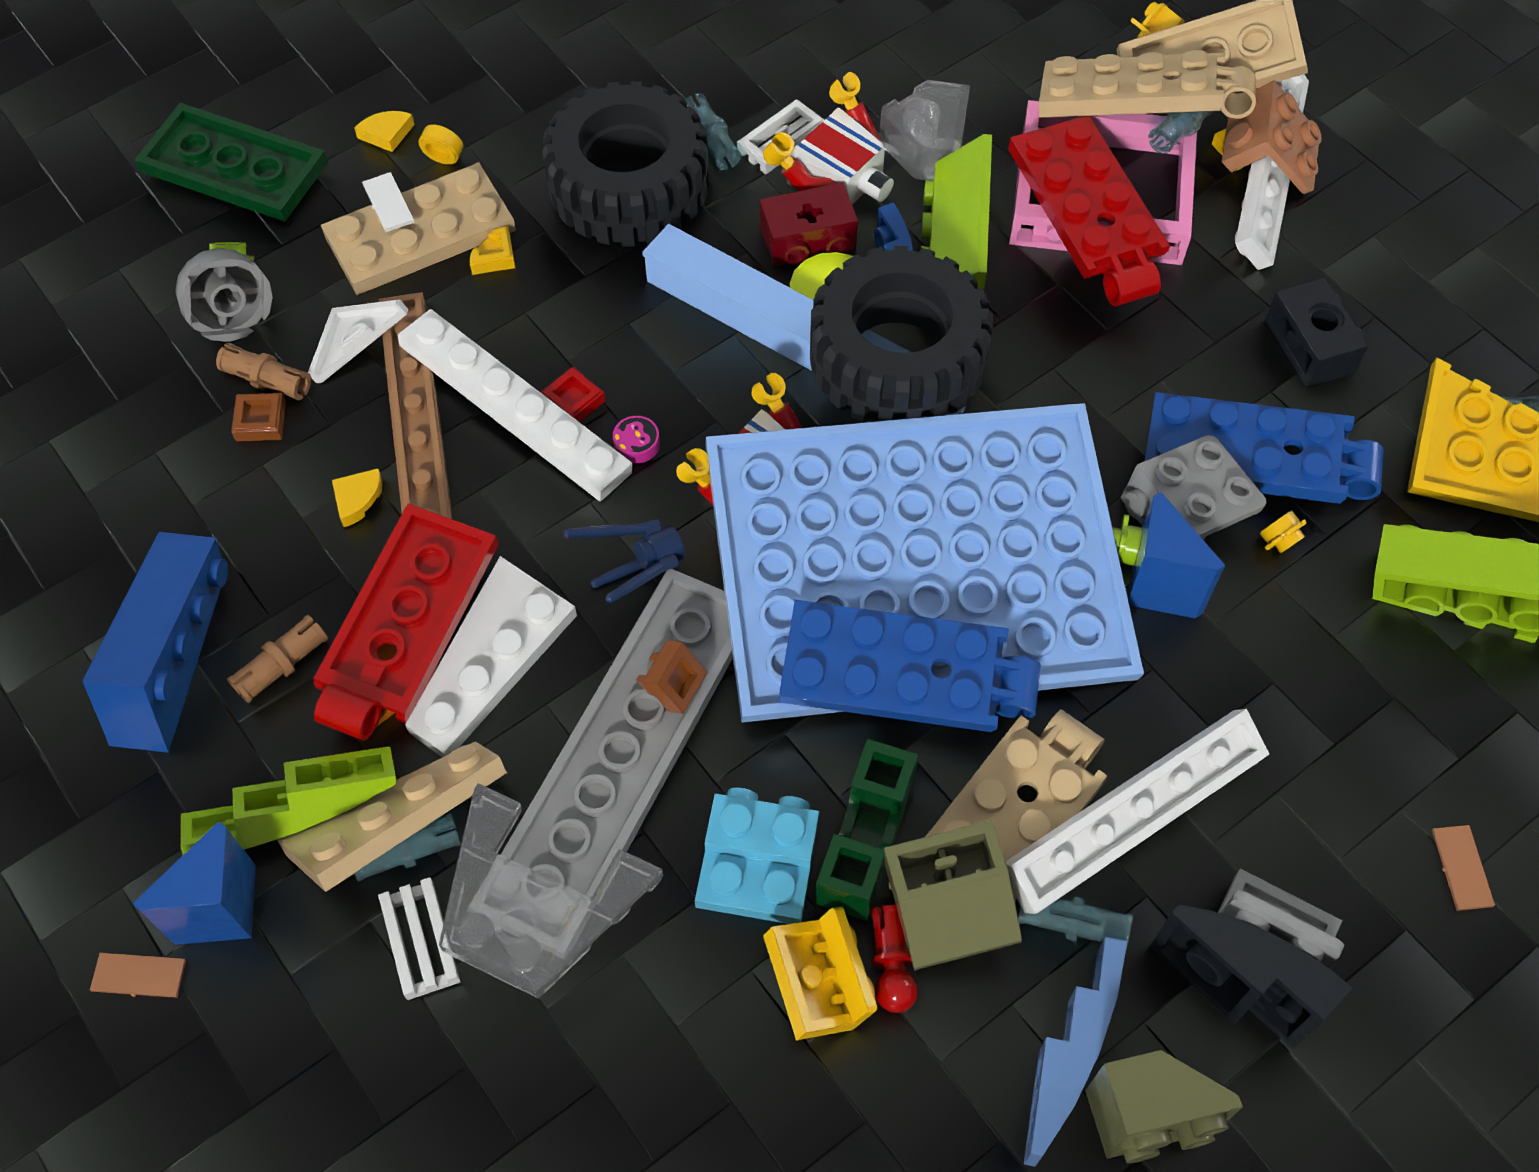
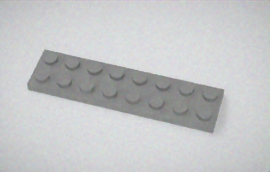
(623, 742)

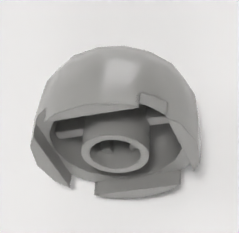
(223, 294)

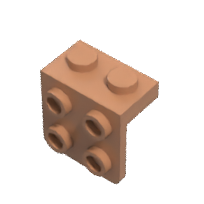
(1277, 131)

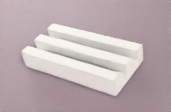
(779, 123)
(407, 897)

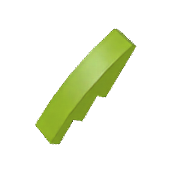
(309, 795)

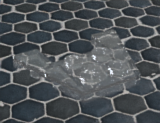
(520, 920)

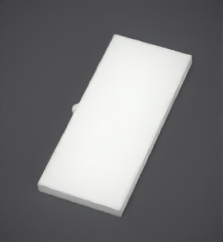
(388, 202)

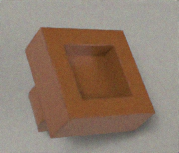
(673, 676)

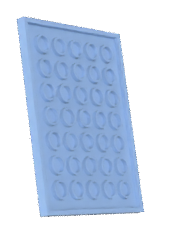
(929, 520)

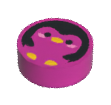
(636, 438)

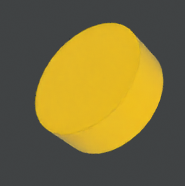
(440, 144)

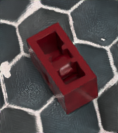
(808, 224)

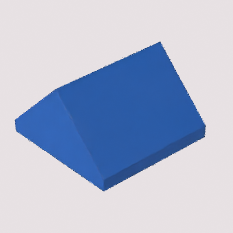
(1173, 564)
(204, 892)

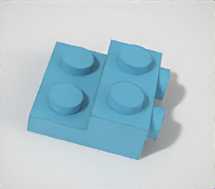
(757, 856)

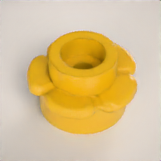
(1283, 532)

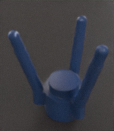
(656, 552)

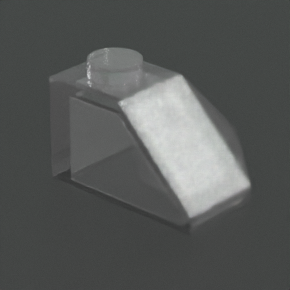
(925, 126)

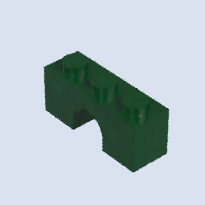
(871, 823)

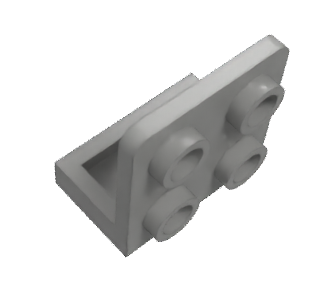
(1199, 483)
(1283, 916)

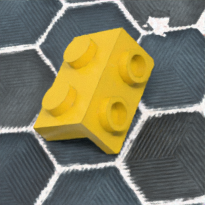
(821, 975)

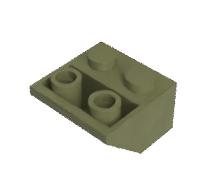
(953, 894)
(1156, 1102)

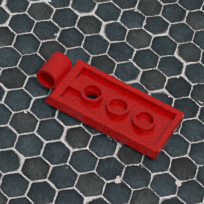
(1084, 184)
(406, 602)

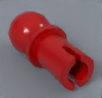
(895, 987)

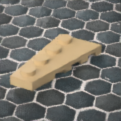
(361, 835)

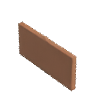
(1463, 868)
(138, 975)

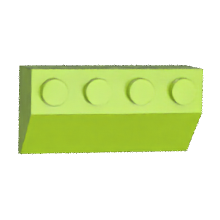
(961, 207)

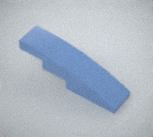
(1067, 1063)

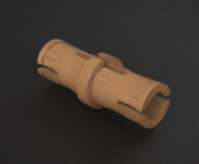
(263, 371)
(277, 658)

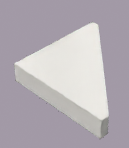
(351, 331)

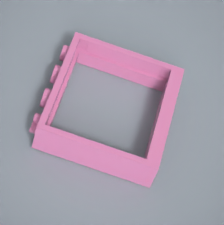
(1118, 131)

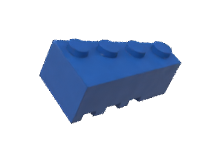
(155, 642)

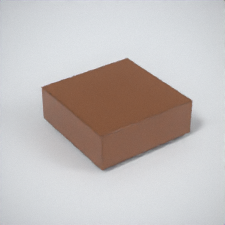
(258, 417)

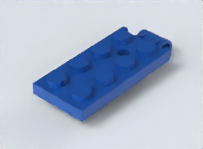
(1256, 436)
(884, 664)

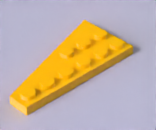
(1476, 447)

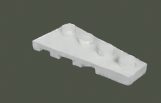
(490, 653)

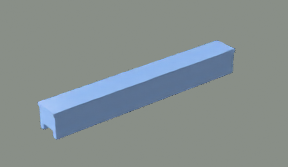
(738, 295)

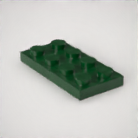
(232, 161)

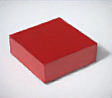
(575, 394)

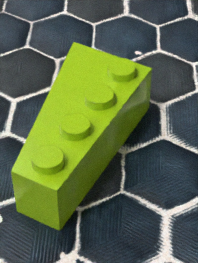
(1463, 574)

